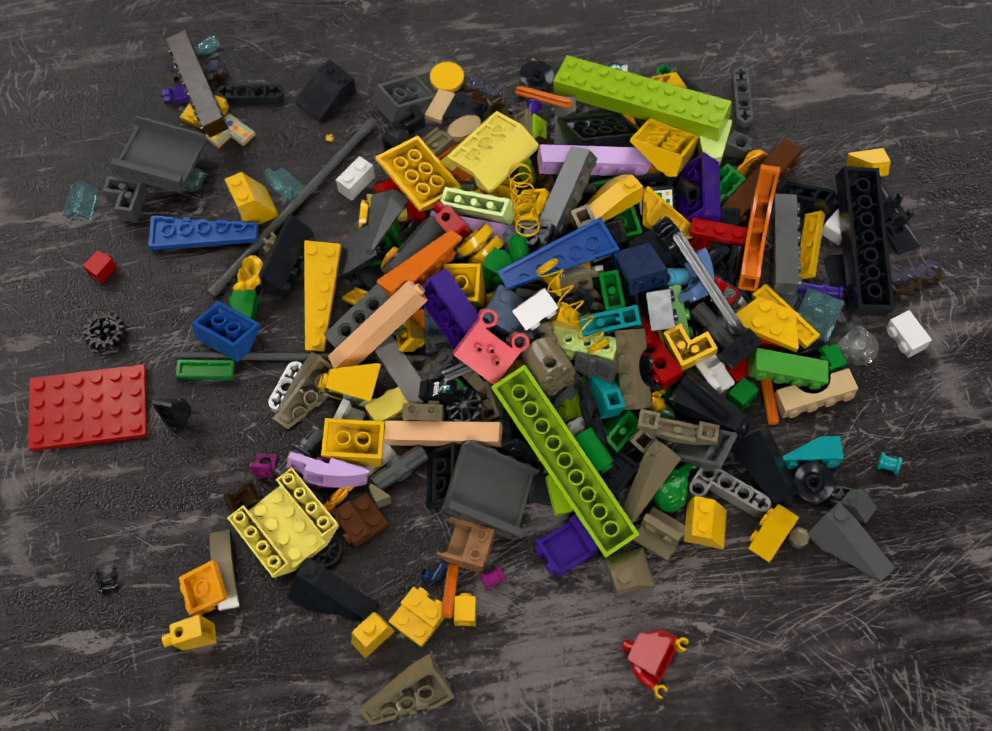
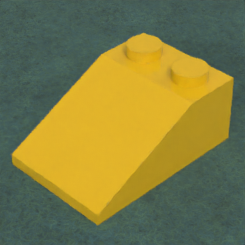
(354, 441)

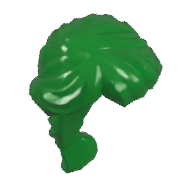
(673, 491)

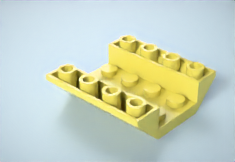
(492, 151)
(285, 525)

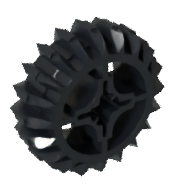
(665, 230)

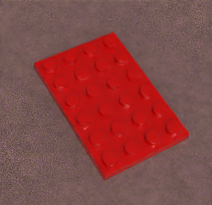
(87, 407)

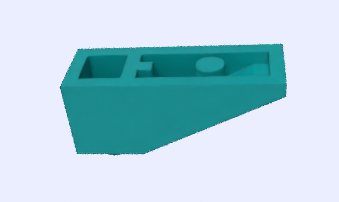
(612, 321)

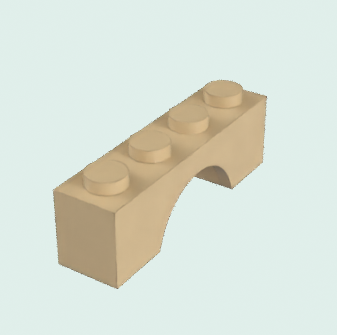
(793, 401)

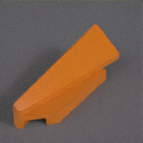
(422, 264)

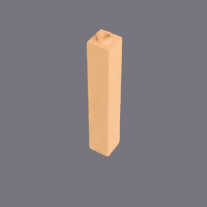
(379, 326)
(442, 433)

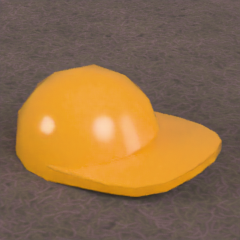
(751, 162)

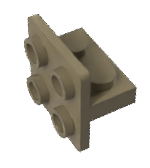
(660, 533)

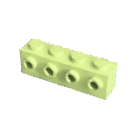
(479, 205)
(571, 344)

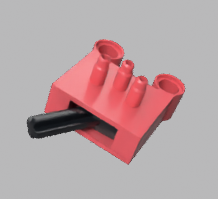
(484, 351)

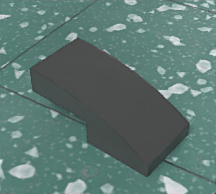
(594, 365)

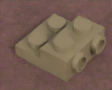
(423, 412)

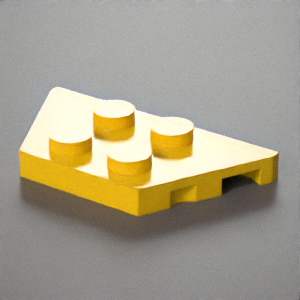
(657, 208)
(771, 322)

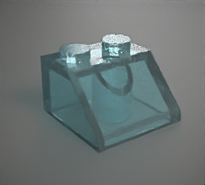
(820, 312)

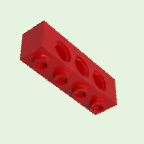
(661, 356)

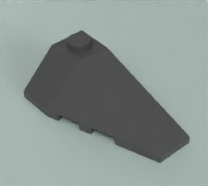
(846, 539)

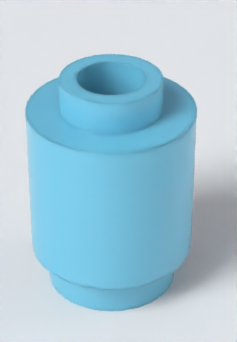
(677, 276)

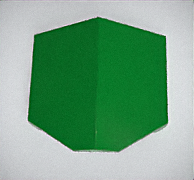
(729, 182)

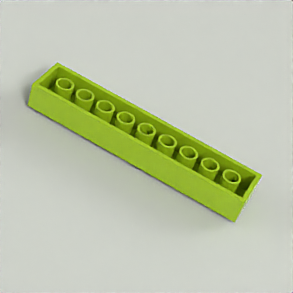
(642, 97)
(565, 461)

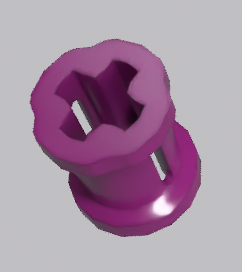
(492, 578)

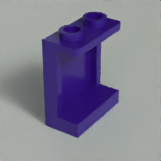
(566, 547)

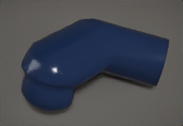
(434, 575)

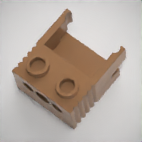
(469, 545)

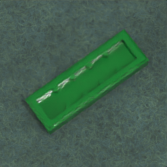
(205, 369)

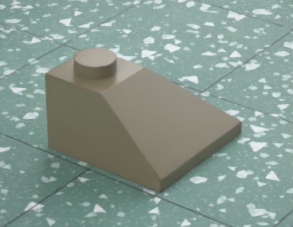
(629, 572)

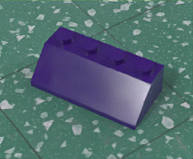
(703, 174)
(449, 307)

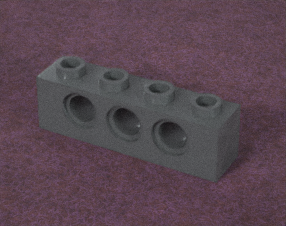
(351, 319)

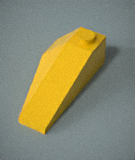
(615, 197)

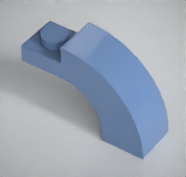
(695, 289)

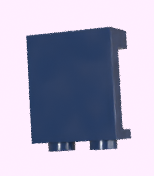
(641, 268)

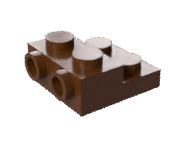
(359, 520)

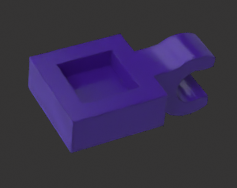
(176, 94)

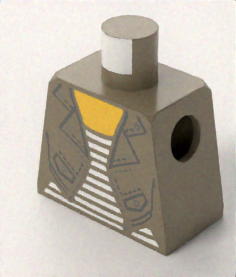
(580, 276)

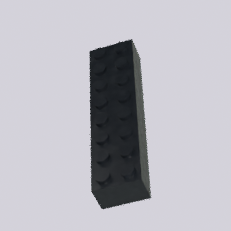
(864, 241)

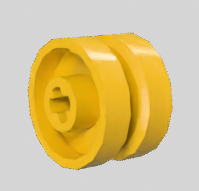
(478, 243)

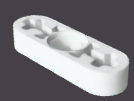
(285, 378)

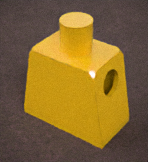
(190, 633)
(371, 634)

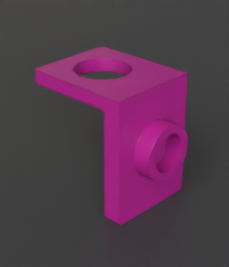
(263, 470)

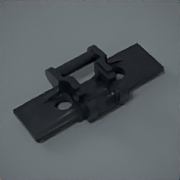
(897, 217)

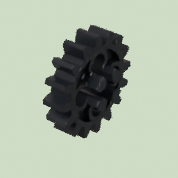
(98, 340)

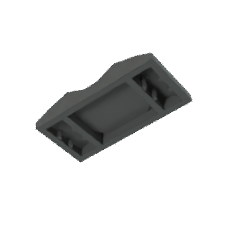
(706, 455)

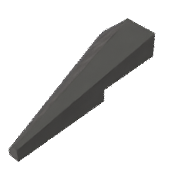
(384, 211)

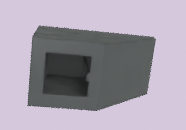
(854, 500)

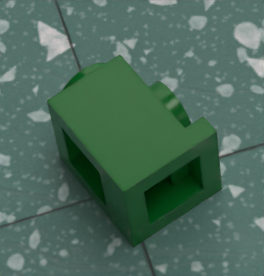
(835, 358)

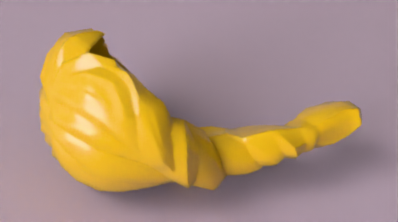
(248, 274)

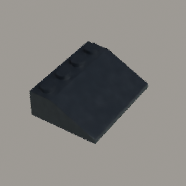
(598, 130)

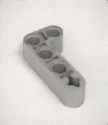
(730, 494)

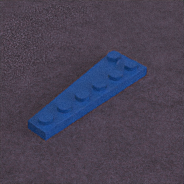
(184, 233)
(574, 249)

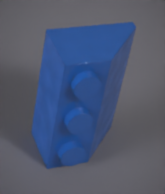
(226, 331)

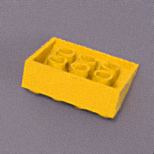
(665, 146)
(417, 173)

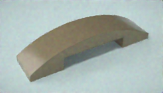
(677, 431)
(221, 551)

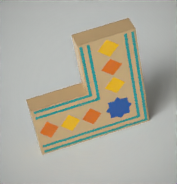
(237, 131)

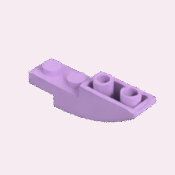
(334, 474)

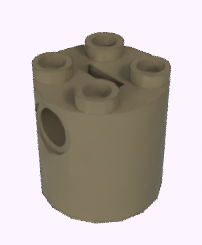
(548, 365)

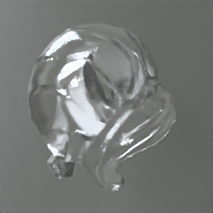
(859, 346)

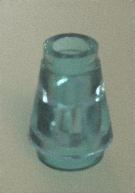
(208, 45)

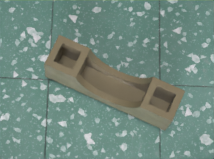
(629, 349)

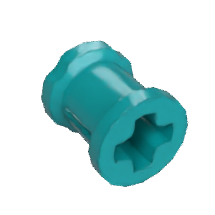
(889, 463)

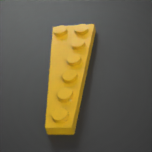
(321, 273)

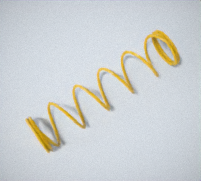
(522, 206)
(592, 349)

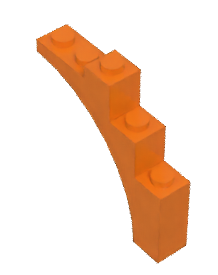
(757, 228)

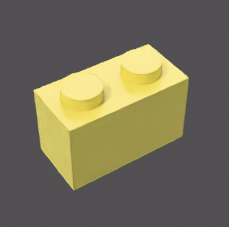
(387, 407)

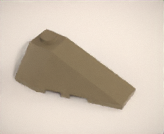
(303, 392)
(652, 473)
(414, 689)

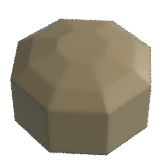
(798, 537)

